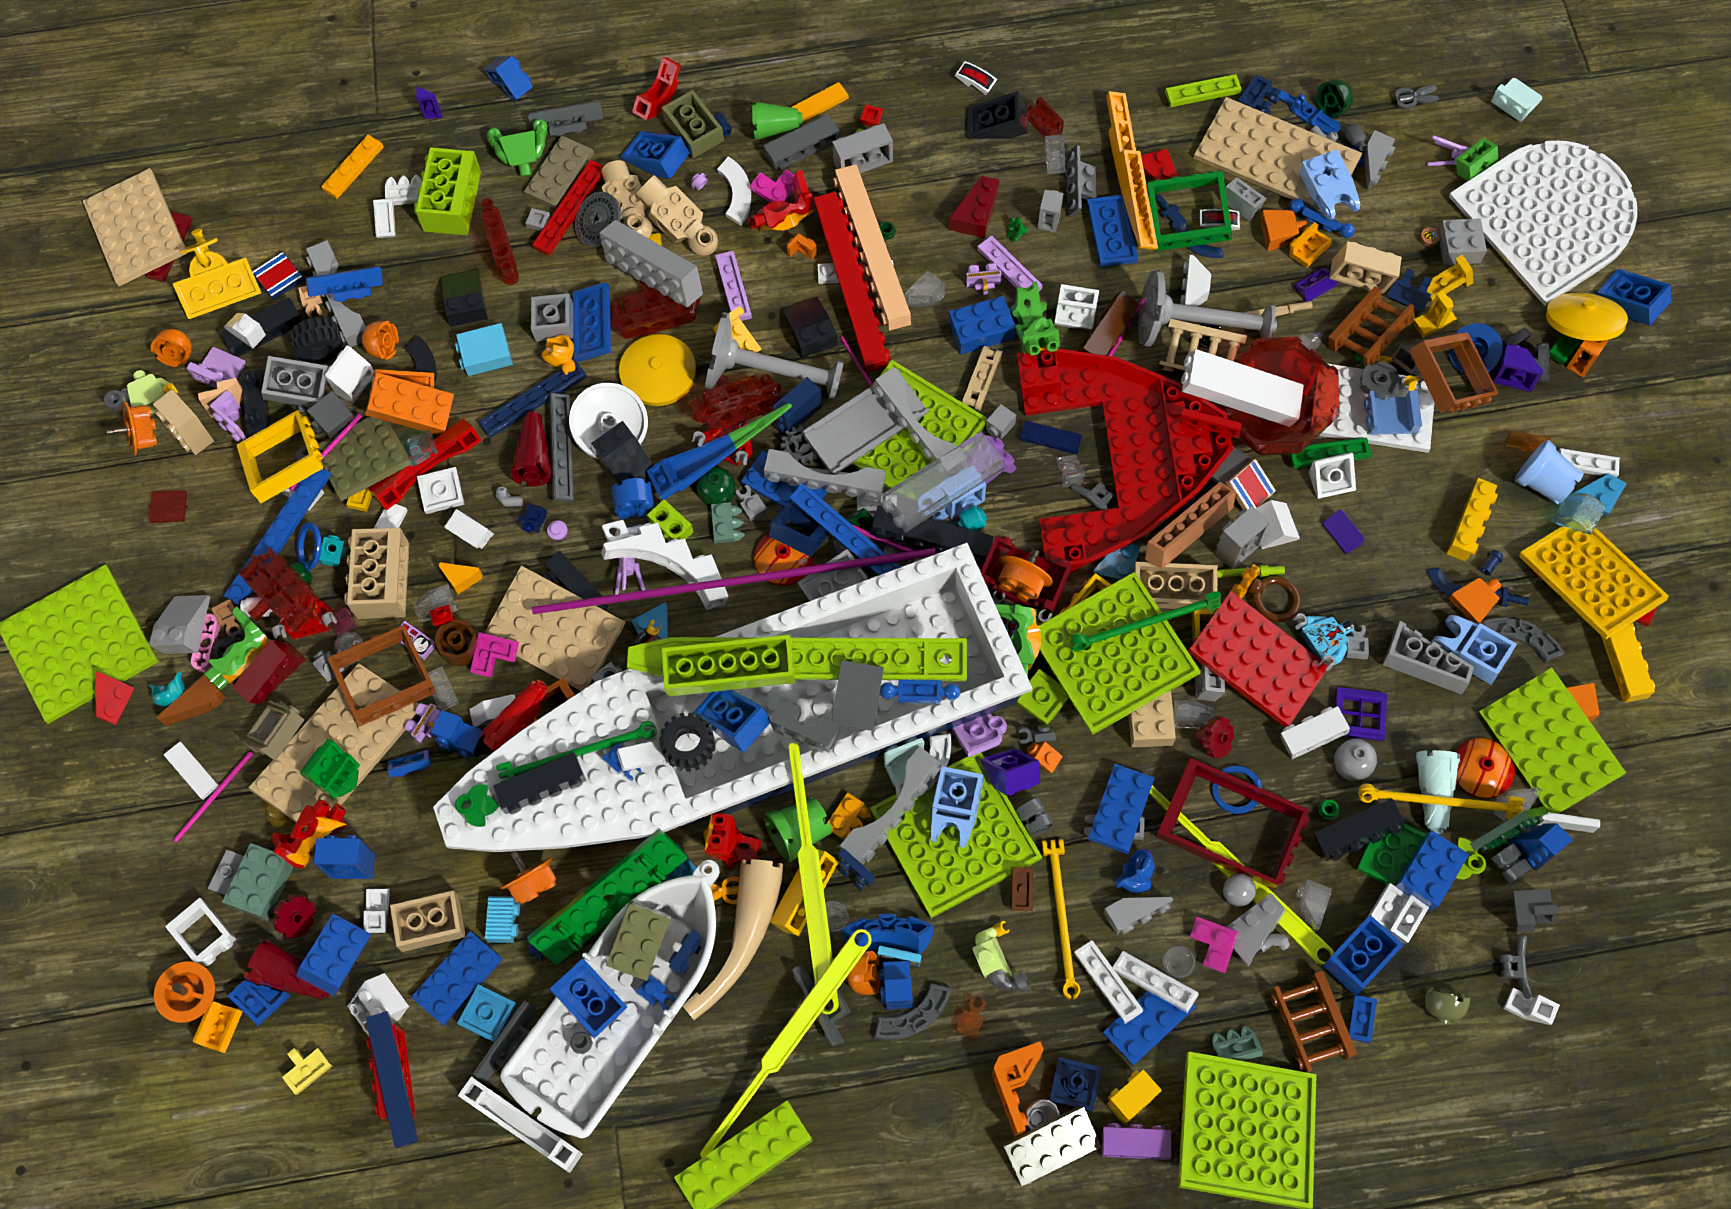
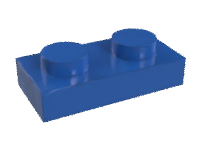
(403, 765)
(1362, 1019)

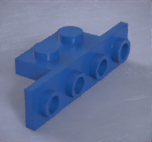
(345, 284)

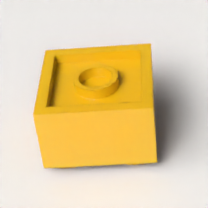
(1133, 1096)

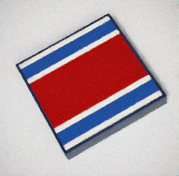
(278, 275)

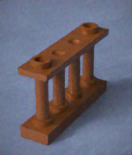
(1361, 313)
(1326, 1005)

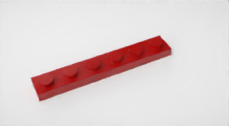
(568, 209)

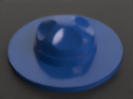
(1486, 342)

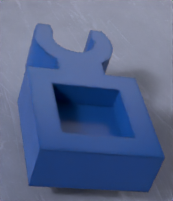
(612, 760)
(654, 992)

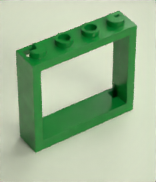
(1195, 237)

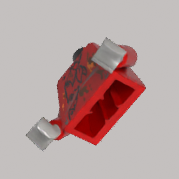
(735, 458)
(322, 617)

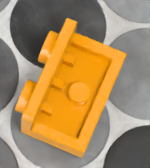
(1309, 245)
(217, 1027)

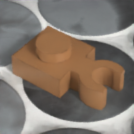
(224, 616)

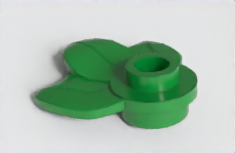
(479, 805)

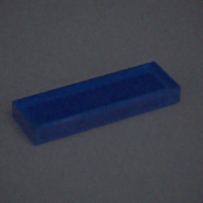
(1051, 437)

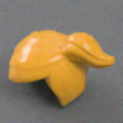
(559, 353)

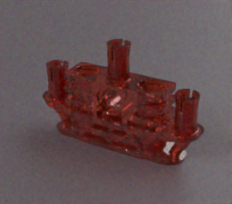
(499, 242)
(645, 317)
(736, 401)
(292, 586)

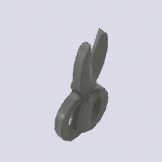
(1419, 96)

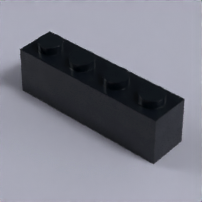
(274, 322)
(539, 783)
(1359, 830)

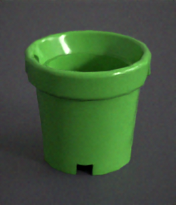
(787, 830)

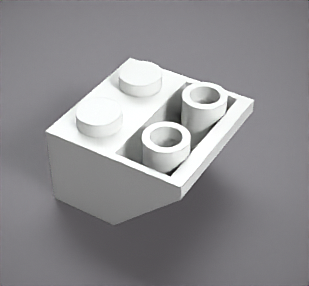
(349, 374)
(377, 997)

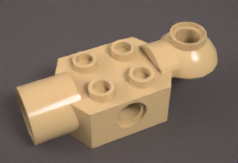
(624, 188)
(677, 216)

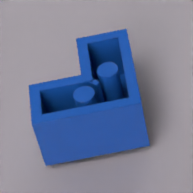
(508, 74)
(456, 735)
(897, 988)

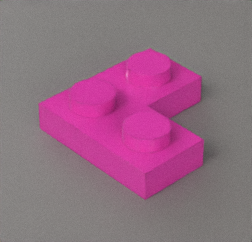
(772, 190)
(488, 649)
(1220, 939)

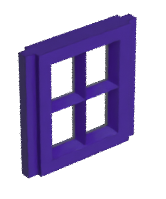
(1364, 696)

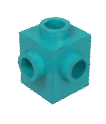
(332, 558)

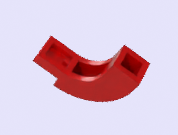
(651, 102)

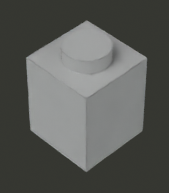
(1000, 422)

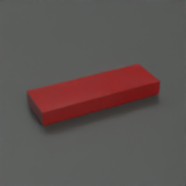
(1210, 423)

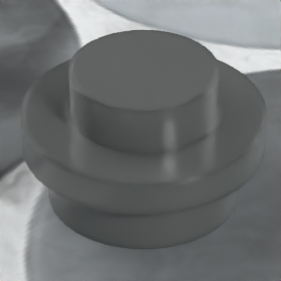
(581, 1042)

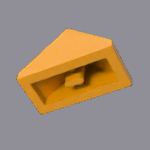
(460, 576)

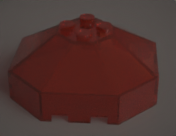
(1319, 403)

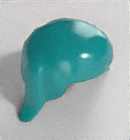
(168, 693)

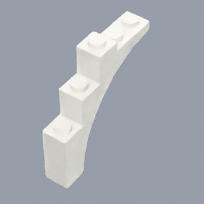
(674, 555)

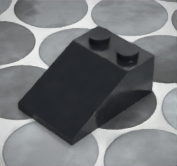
(998, 118)
(464, 298)
(810, 327)
(621, 454)

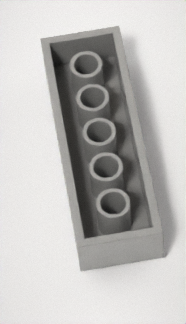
(651, 263)

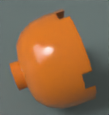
(380, 339)
(172, 347)
(864, 977)

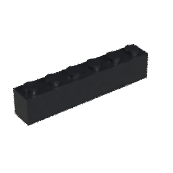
(932, 535)

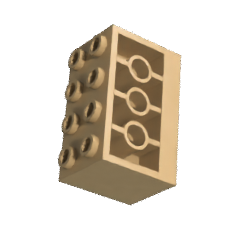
(377, 573)

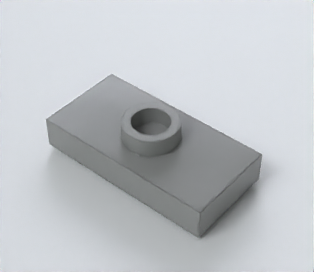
(225, 872)

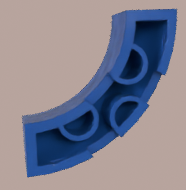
(891, 932)

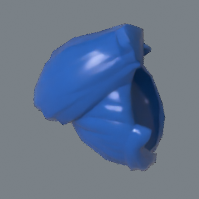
(1137, 872)

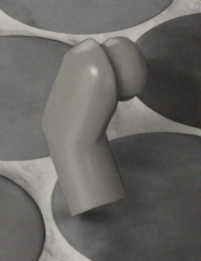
(1332, 135)
(1275, 940)

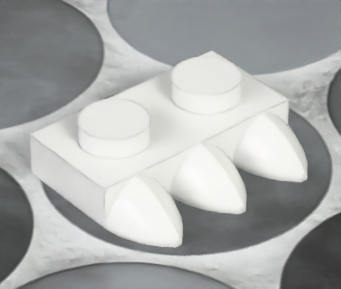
(403, 192)

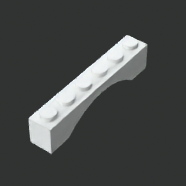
(520, 1124)

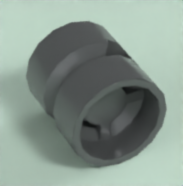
(1034, 810)
(1511, 863)

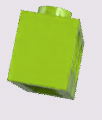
(673, 521)

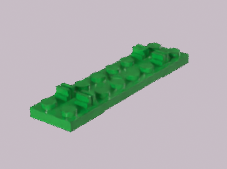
(591, 911)

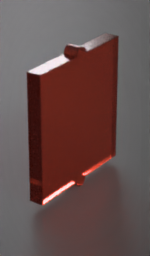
(168, 506)

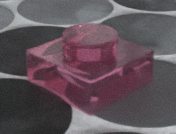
(345, 621)

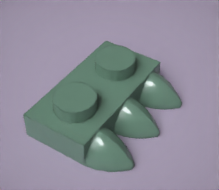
(725, 522)
(1237, 1047)

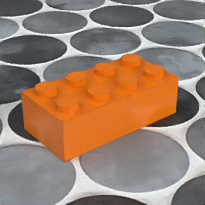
(409, 404)

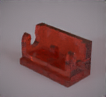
(1045, 118)

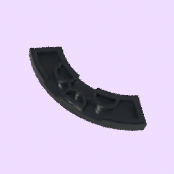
(422, 356)

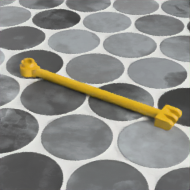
(1511, 808)
(1054, 854)

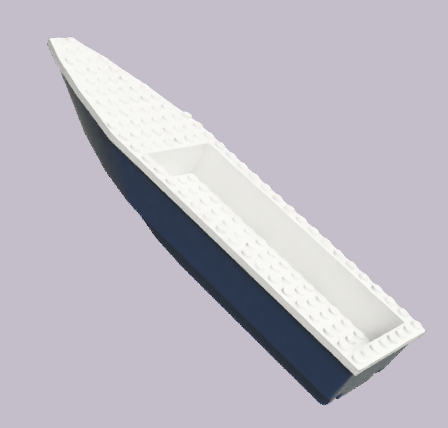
(920, 600)

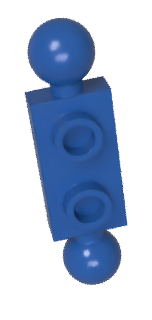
(1346, 230)
(919, 691)

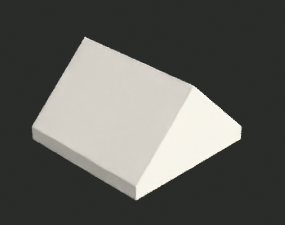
(1333, 475)
(1281, 526)

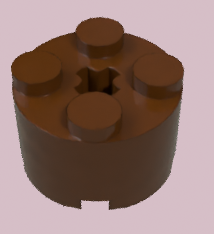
(456, 642)

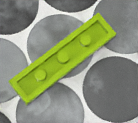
(1203, 90)

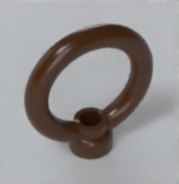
(1259, 586)

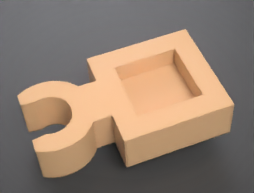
(310, 303)

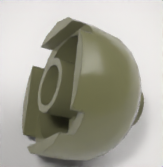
(1446, 1004)

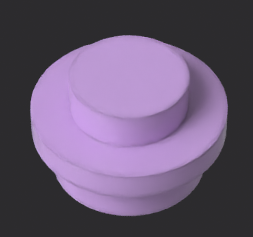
(699, 181)
(557, 530)

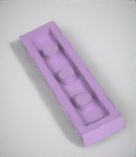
(1009, 266)
(733, 283)

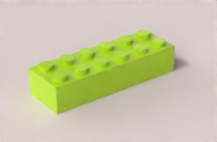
(728, 665)
(743, 1158)

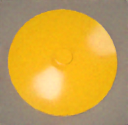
(1586, 316)
(658, 369)

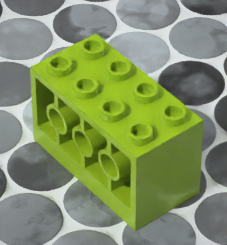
(448, 191)

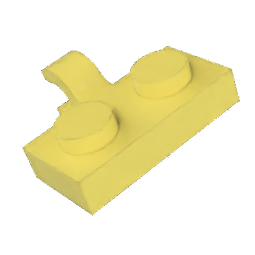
(306, 1069)

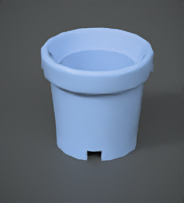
(1549, 473)

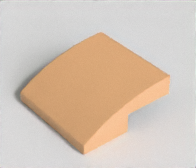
(232, 385)

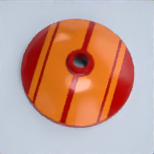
(769, 559)
(1478, 779)

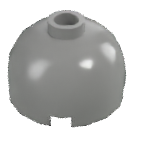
(1355, 759)

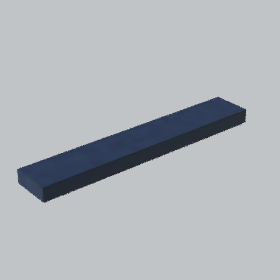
(530, 400)
(392, 1079)

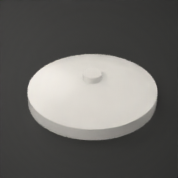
(603, 408)

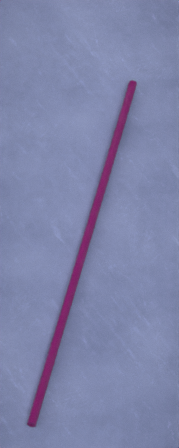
(732, 581)

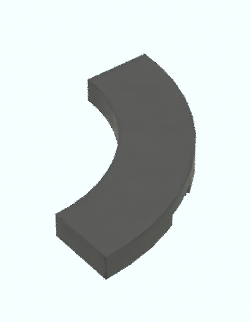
(1528, 634)
(918, 1019)

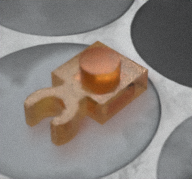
(971, 1021)

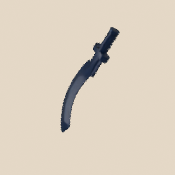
(1179, 225)
(1449, 588)

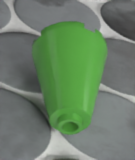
(774, 119)

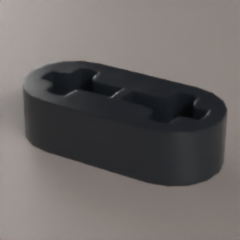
(227, 641)

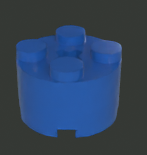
(632, 498)

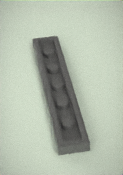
(561, 448)

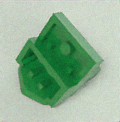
(332, 770)

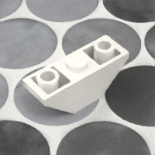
(1196, 283)

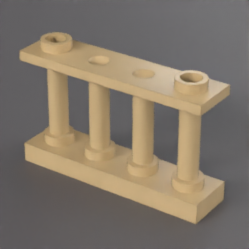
(1197, 332)

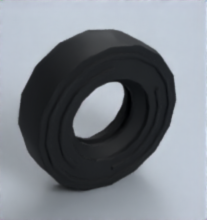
(1517, 338)

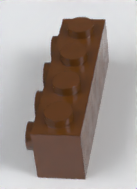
(1110, 325)

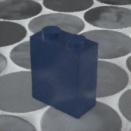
(805, 402)

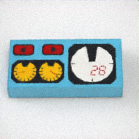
(899, 955)

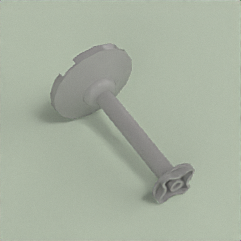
(1160, 309)
(727, 353)

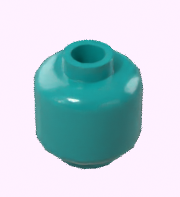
(972, 518)

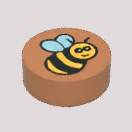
(1430, 237)

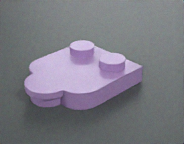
(980, 734)

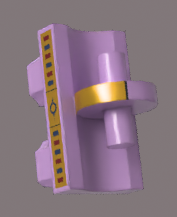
(983, 280)
(424, 726)

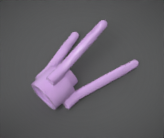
(1456, 149)
(626, 568)

